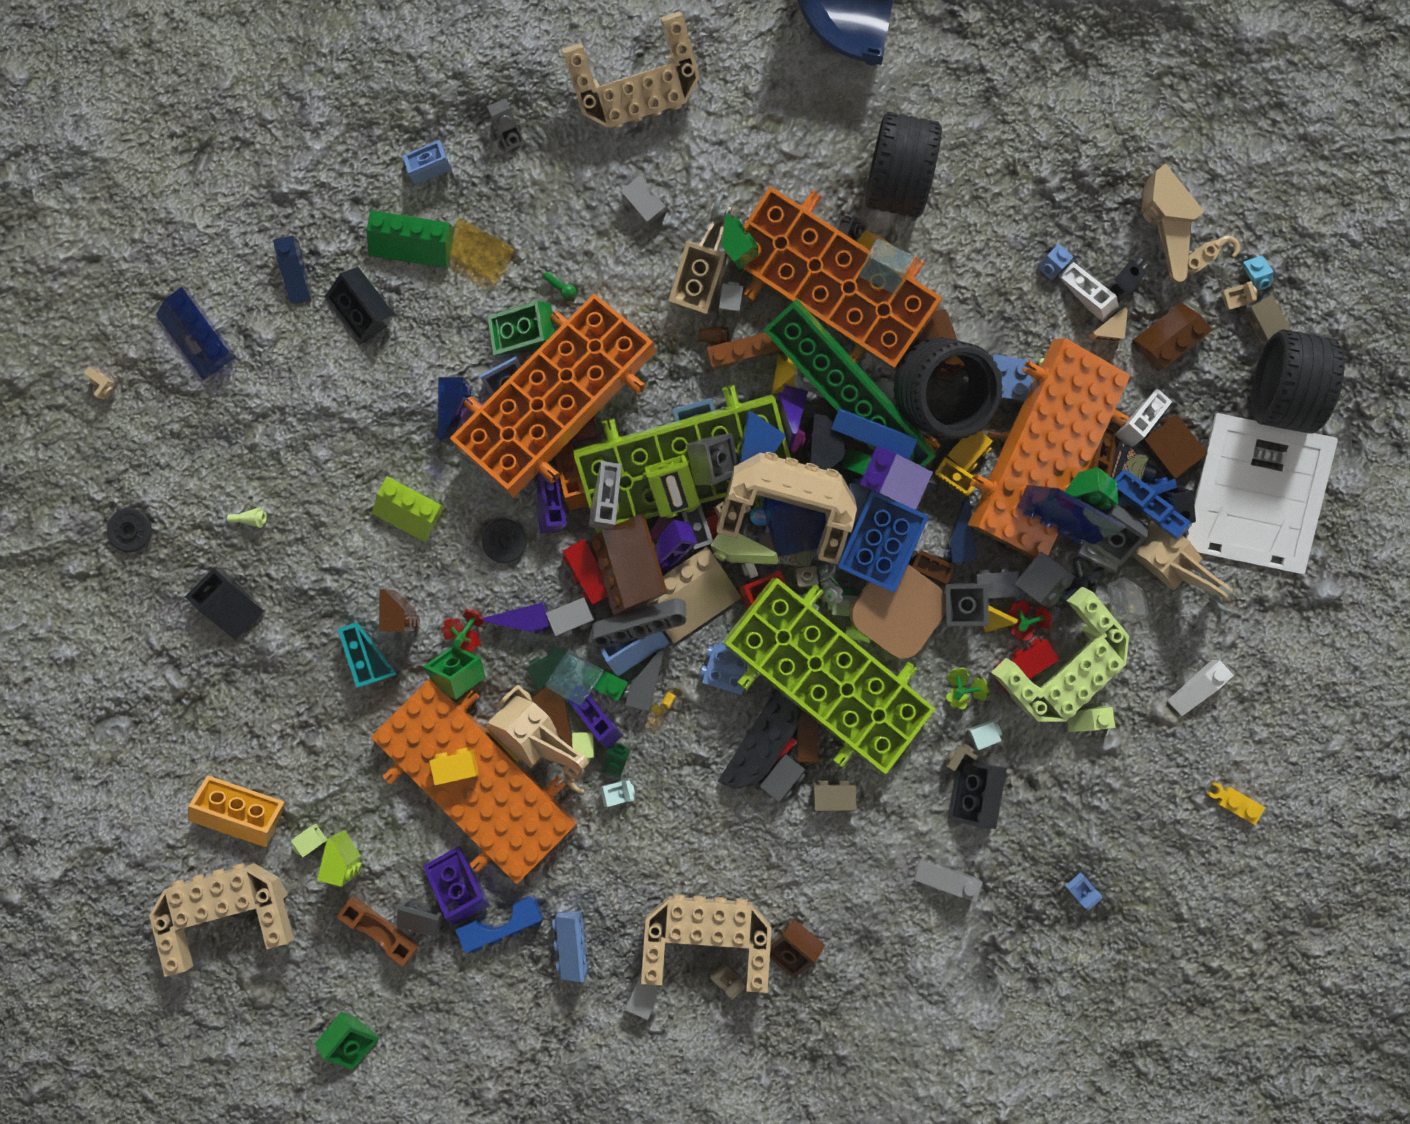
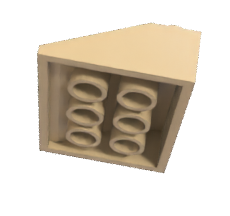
(703, 588)

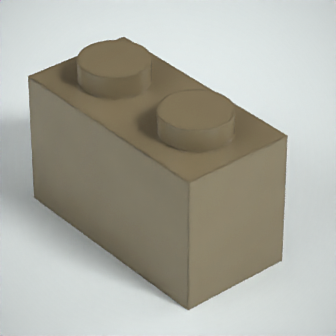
(1267, 318)
(835, 796)

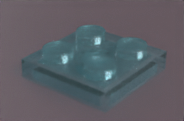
(574, 678)

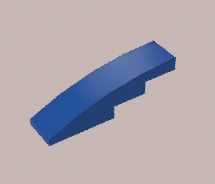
(1151, 505)

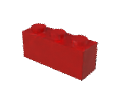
(586, 571)
(1032, 659)

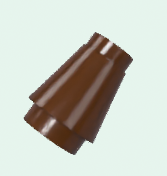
(714, 335)

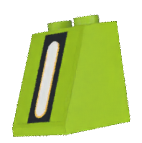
(672, 486)

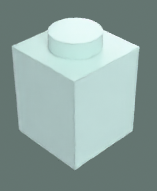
(985, 734)

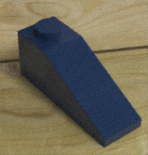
(292, 268)
(962, 540)

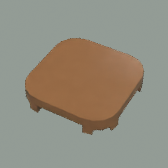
(900, 619)

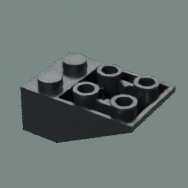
(224, 602)

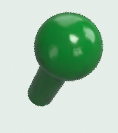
(568, 291)

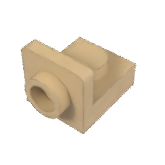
(104, 384)

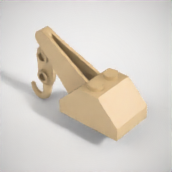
(1173, 210)
(533, 736)

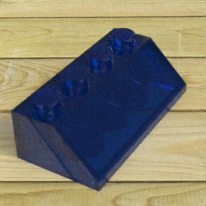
(194, 333)

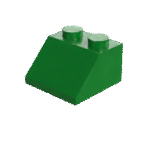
(455, 671)
(346, 1041)

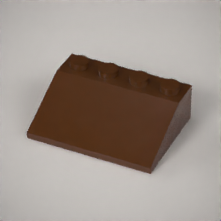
(629, 565)

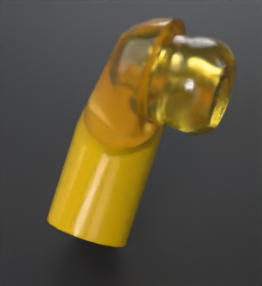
(659, 710)

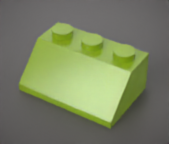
(407, 509)
(339, 860)

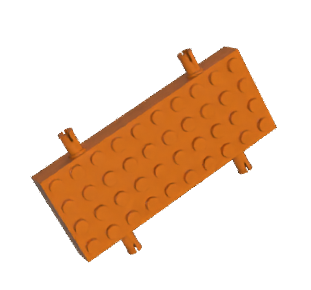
(822, 268)
(553, 395)
(1049, 441)
(501, 806)

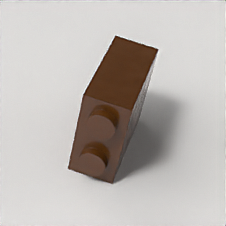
(1173, 446)

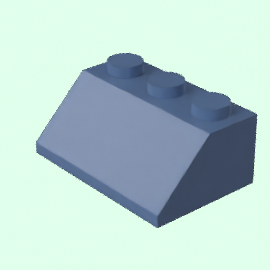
(628, 654)
(571, 946)

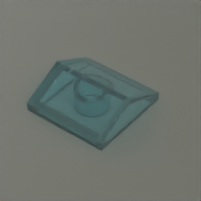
(886, 266)

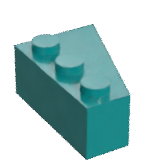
(363, 656)

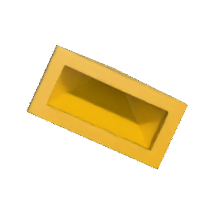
(784, 374)
(998, 620)

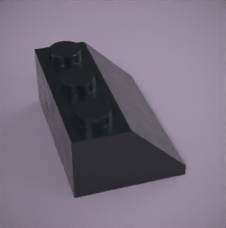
(359, 304)
(977, 794)

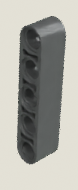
(639, 623)

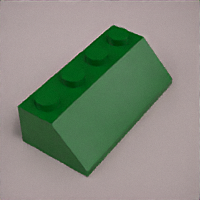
(409, 239)

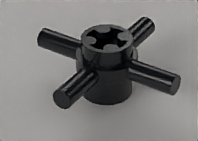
(1081, 580)

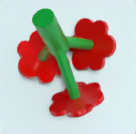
(1023, 628)
(463, 636)

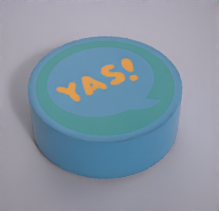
(757, 516)

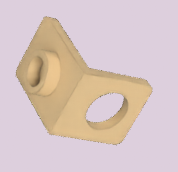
(518, 691)

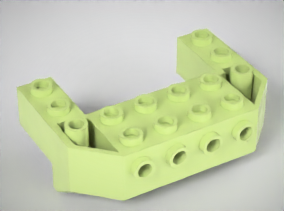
(1081, 675)

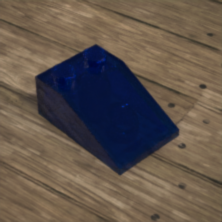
(451, 397)

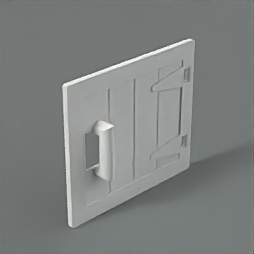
(1257, 508)

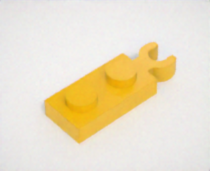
(1237, 803)

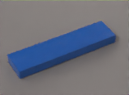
(874, 433)

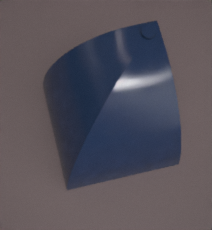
(850, 26)

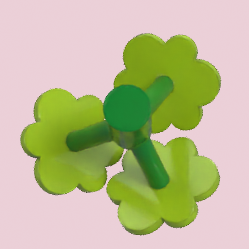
(959, 696)

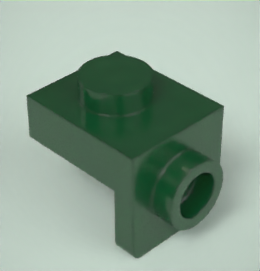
(615, 760)

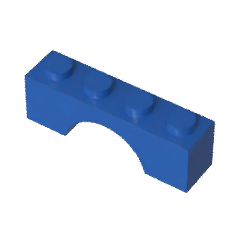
(476, 934)

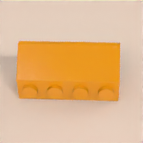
(235, 811)

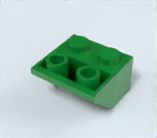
(738, 245)
(1094, 489)

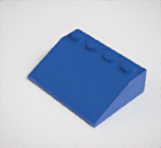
(882, 541)

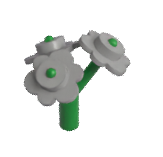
(834, 590)

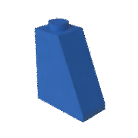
(758, 437)

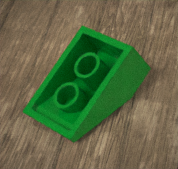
(521, 328)

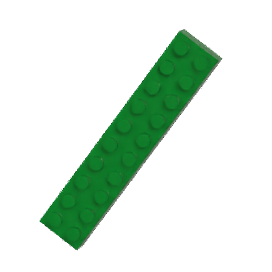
(838, 374)

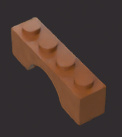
(735, 351)
(365, 919)

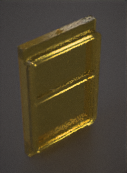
(479, 251)

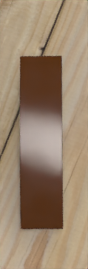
(932, 566)
(807, 739)

